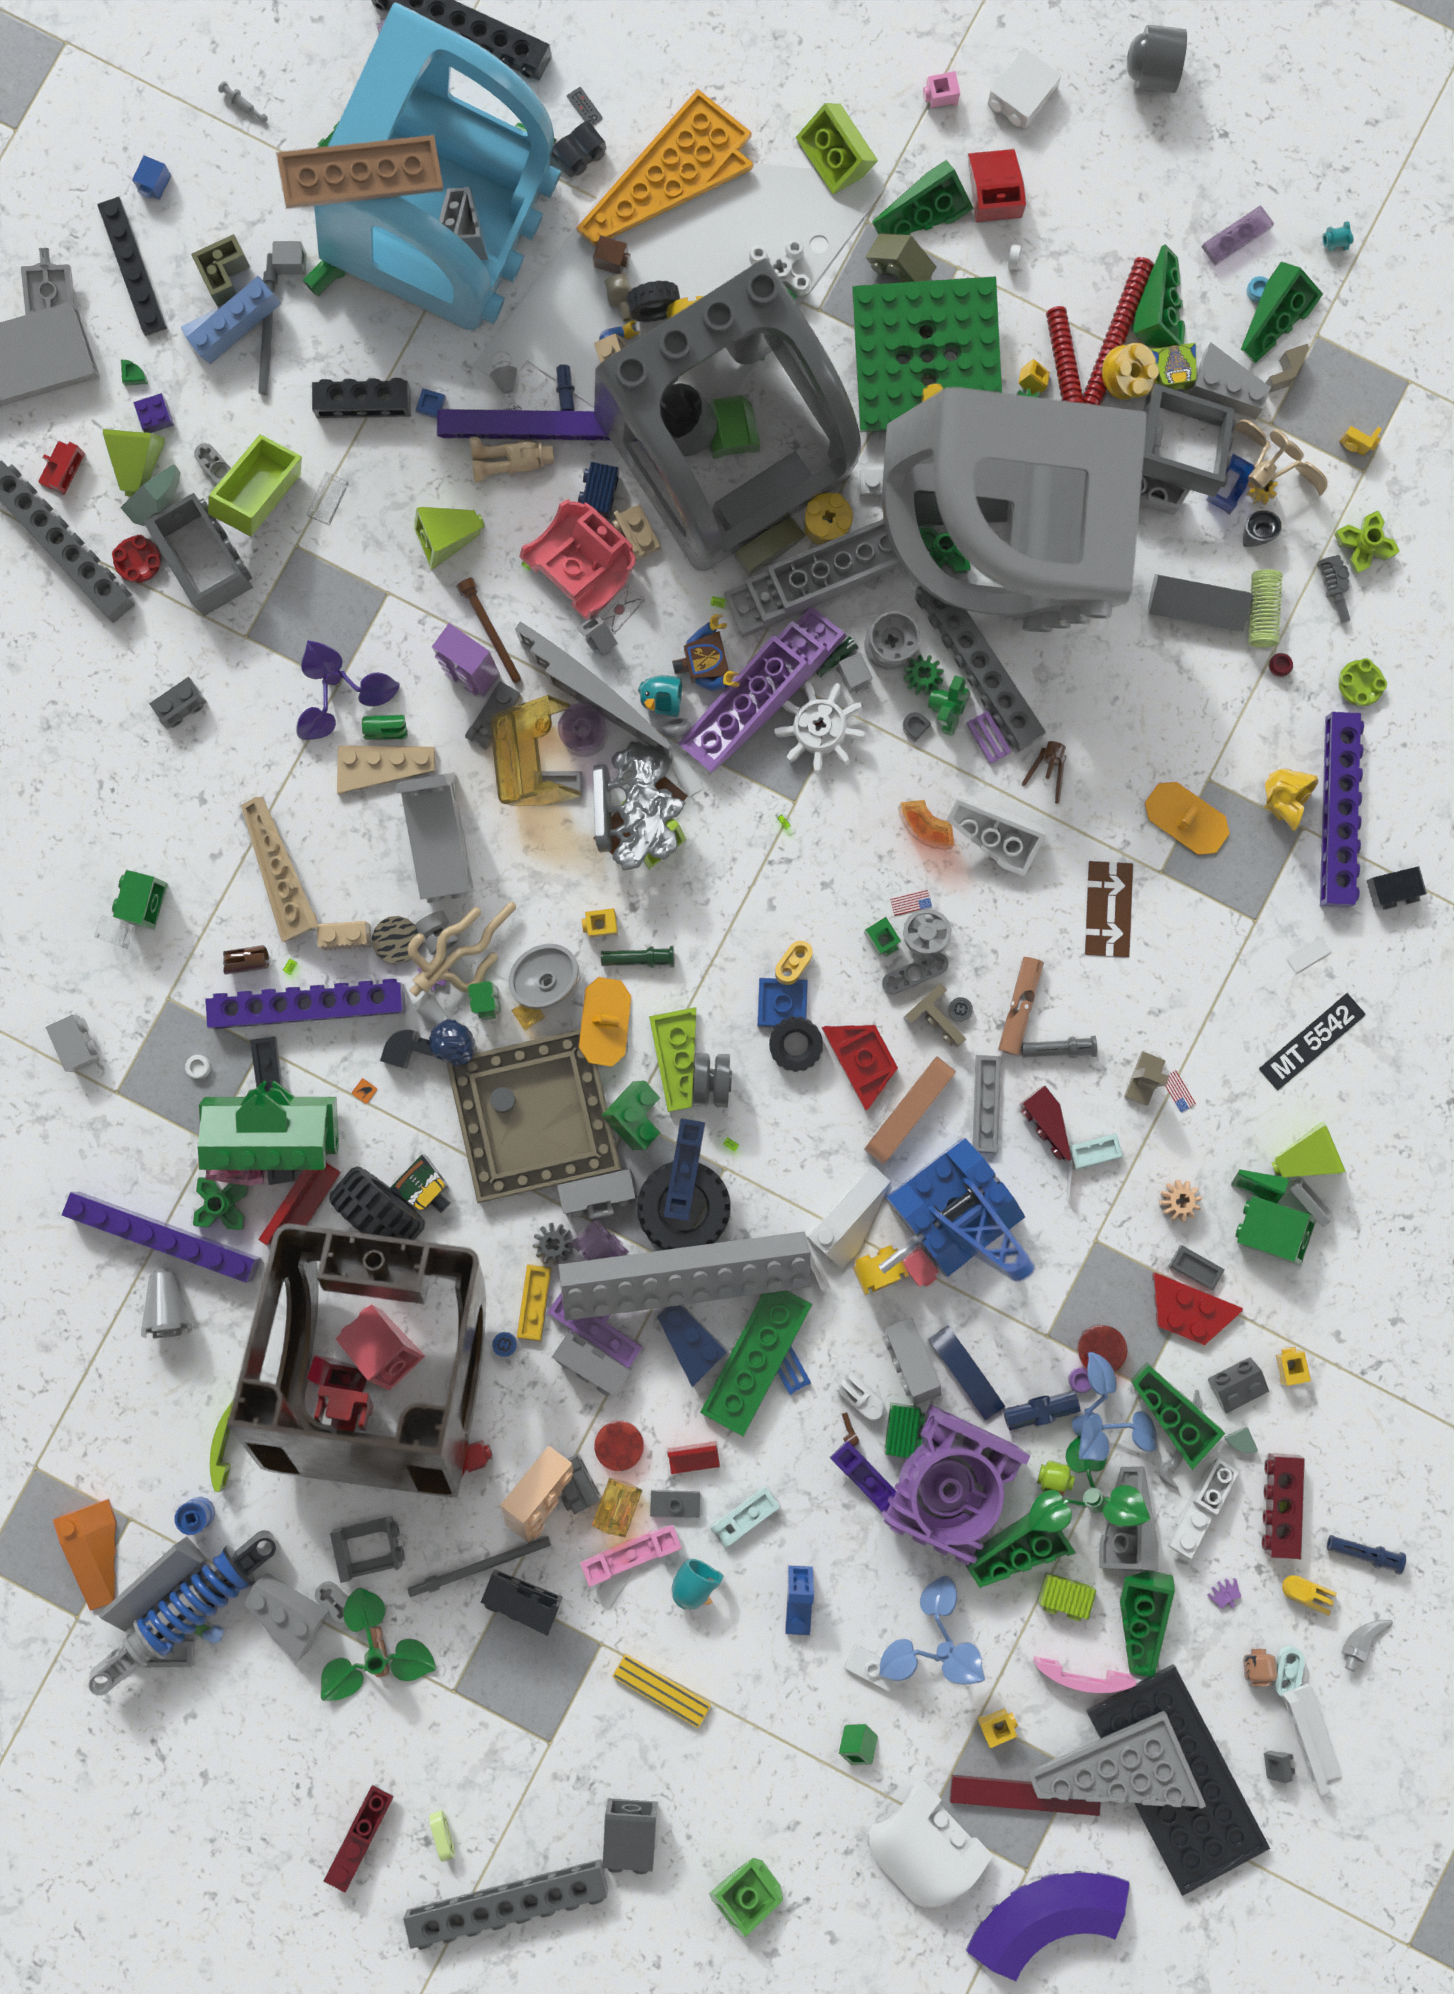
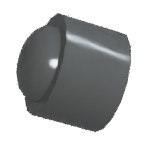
(1157, 58)
(688, 418)

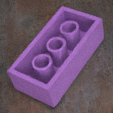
(465, 661)

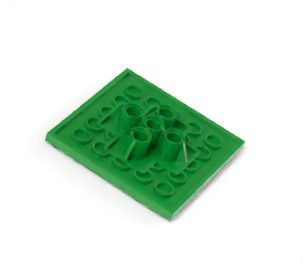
(889, 324)

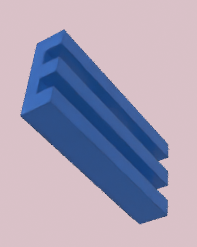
(798, 1385)

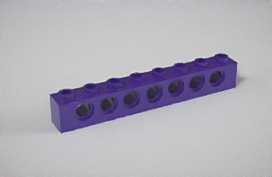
(1330, 892)
(219, 1017)

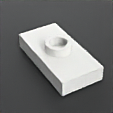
(867, 1666)

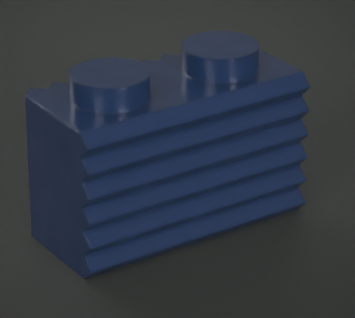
(600, 487)

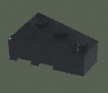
(521, 1601)

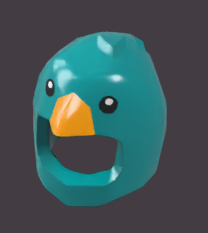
(661, 695)
(692, 1586)

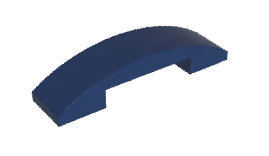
(684, 1169)
(966, 1372)

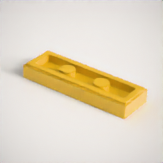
(534, 1302)

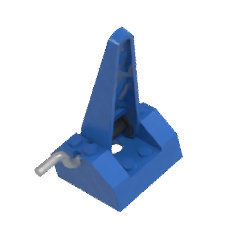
(968, 1224)

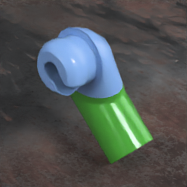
(210, 1634)

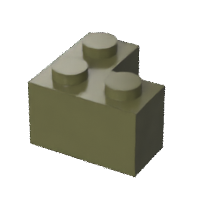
(900, 257)
(216, 266)

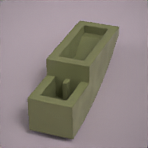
(769, 545)

